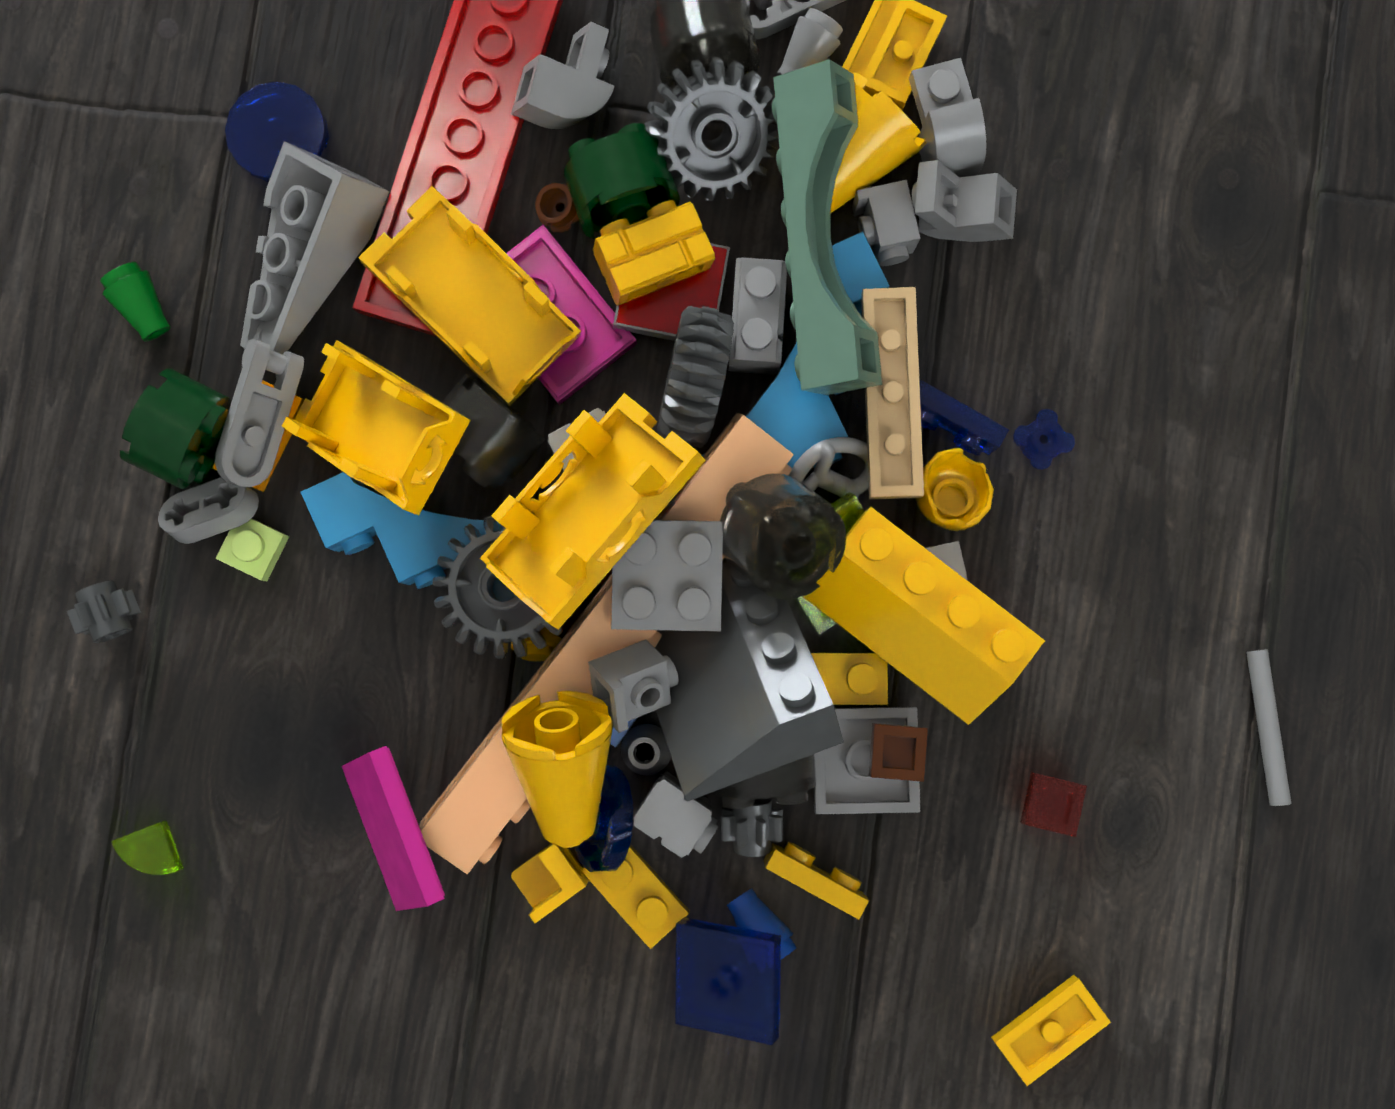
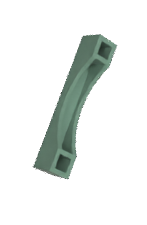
(815, 125)

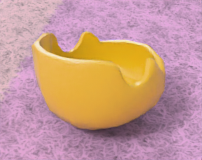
(955, 490)

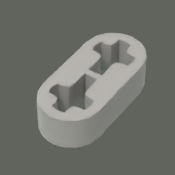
(207, 510)

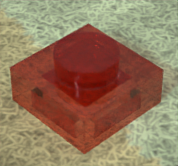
(1053, 804)

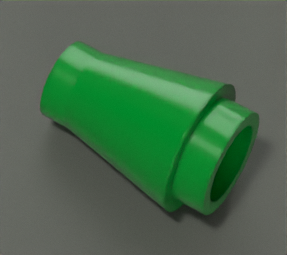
(136, 299)

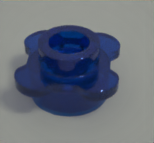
(1042, 454)

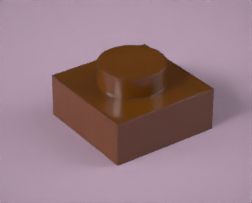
(898, 752)

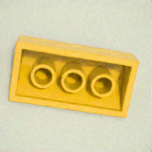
(924, 618)

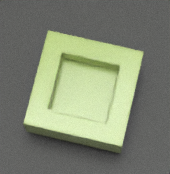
(253, 549)

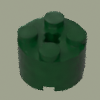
(617, 178)
(176, 430)

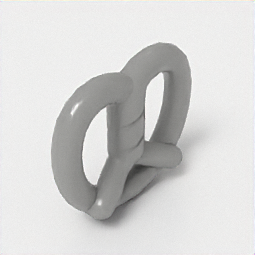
(823, 454)

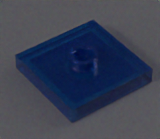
(728, 980)

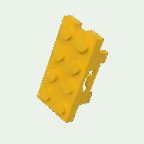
(471, 296)
(378, 427)
(593, 513)

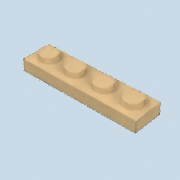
(894, 406)

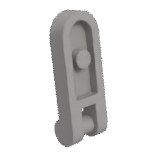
(257, 415)

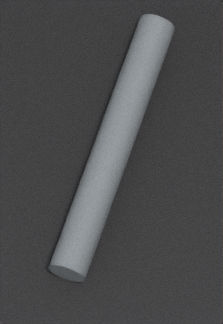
(1268, 727)

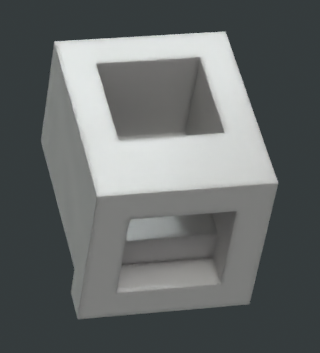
(887, 221)
(633, 682)

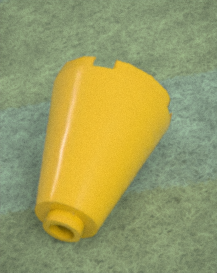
(878, 146)
(560, 761)

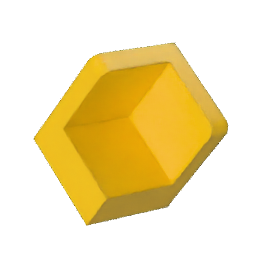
(549, 879)

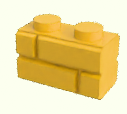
(652, 251)

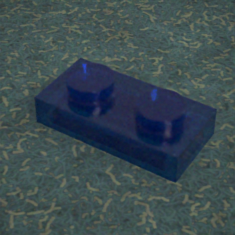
(971, 429)

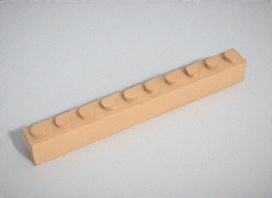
(486, 790)

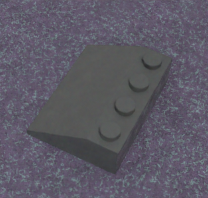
(743, 693)

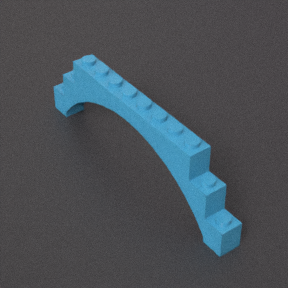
(351, 514)

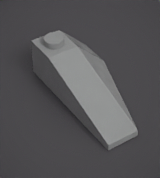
(313, 236)

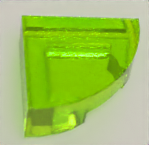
(150, 850)

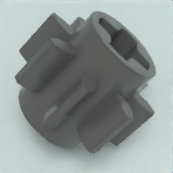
(103, 611)
(752, 828)

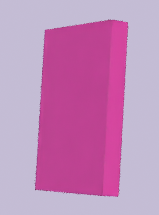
(582, 304)
(393, 830)

